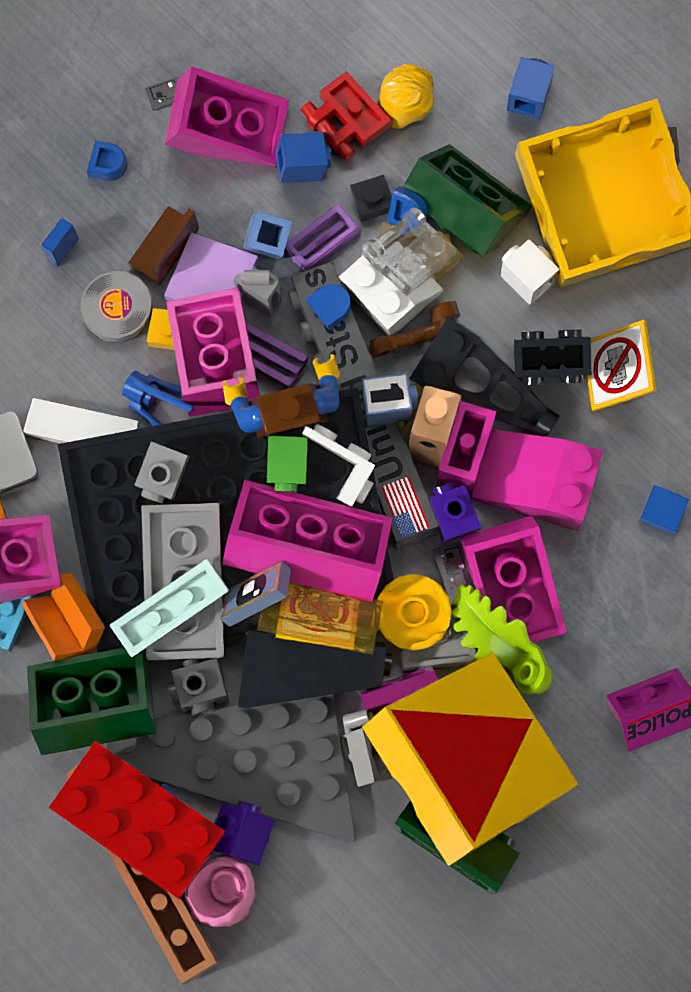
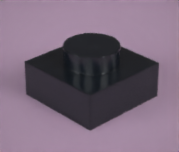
(371, 197)

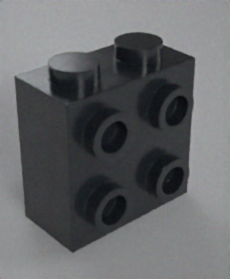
(552, 357)

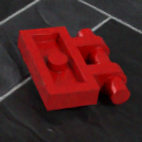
(353, 108)

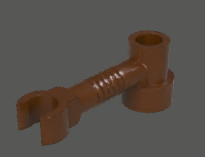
(439, 313)

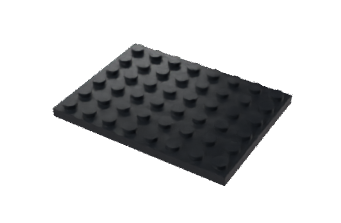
(108, 509)

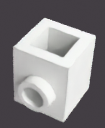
(529, 270)

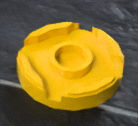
(414, 612)

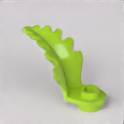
(508, 641)

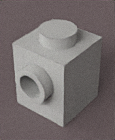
(161, 472)

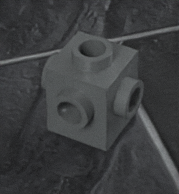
(209, 694)

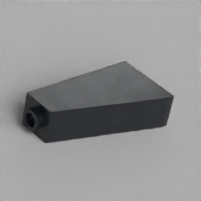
(296, 670)

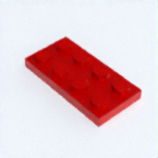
(137, 820)

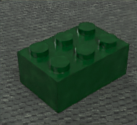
(90, 700)

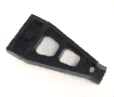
(446, 356)

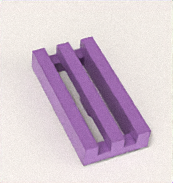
(331, 248)
(281, 348)

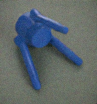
(146, 390)

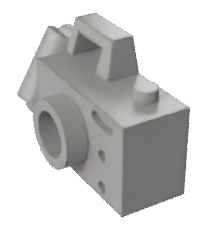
(260, 289)
(357, 747)

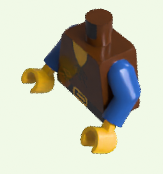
(287, 408)

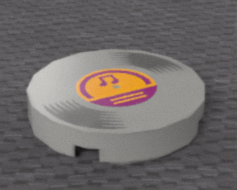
(116, 306)

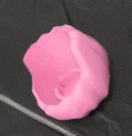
(221, 892)

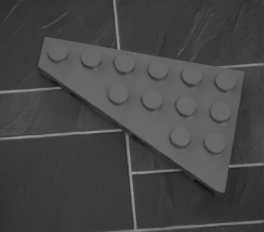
(264, 755)

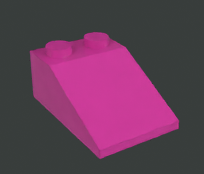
(225, 119)
(211, 348)
(538, 477)
(27, 557)
(514, 572)

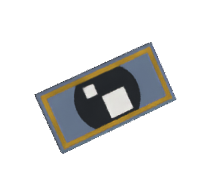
(256, 593)

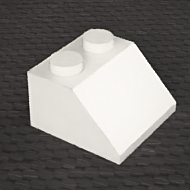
(382, 299)

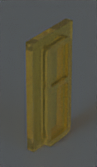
(324, 618)

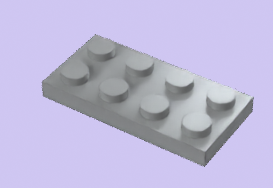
(173, 543)

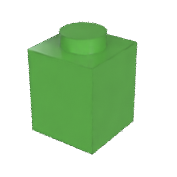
(287, 462)

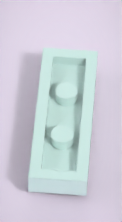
(169, 607)

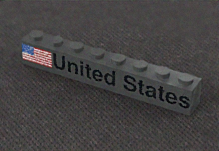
(395, 474)

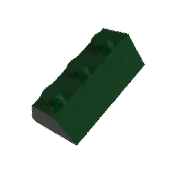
(466, 199)
(484, 866)

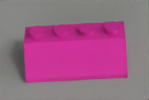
(320, 540)

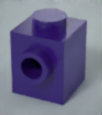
(466, 517)
(245, 831)

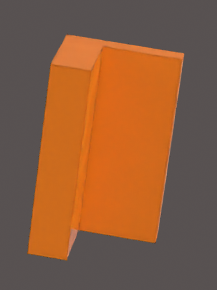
(65, 620)

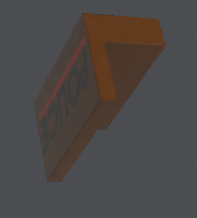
(164, 244)

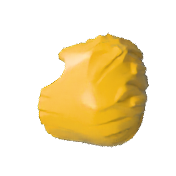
(406, 95)

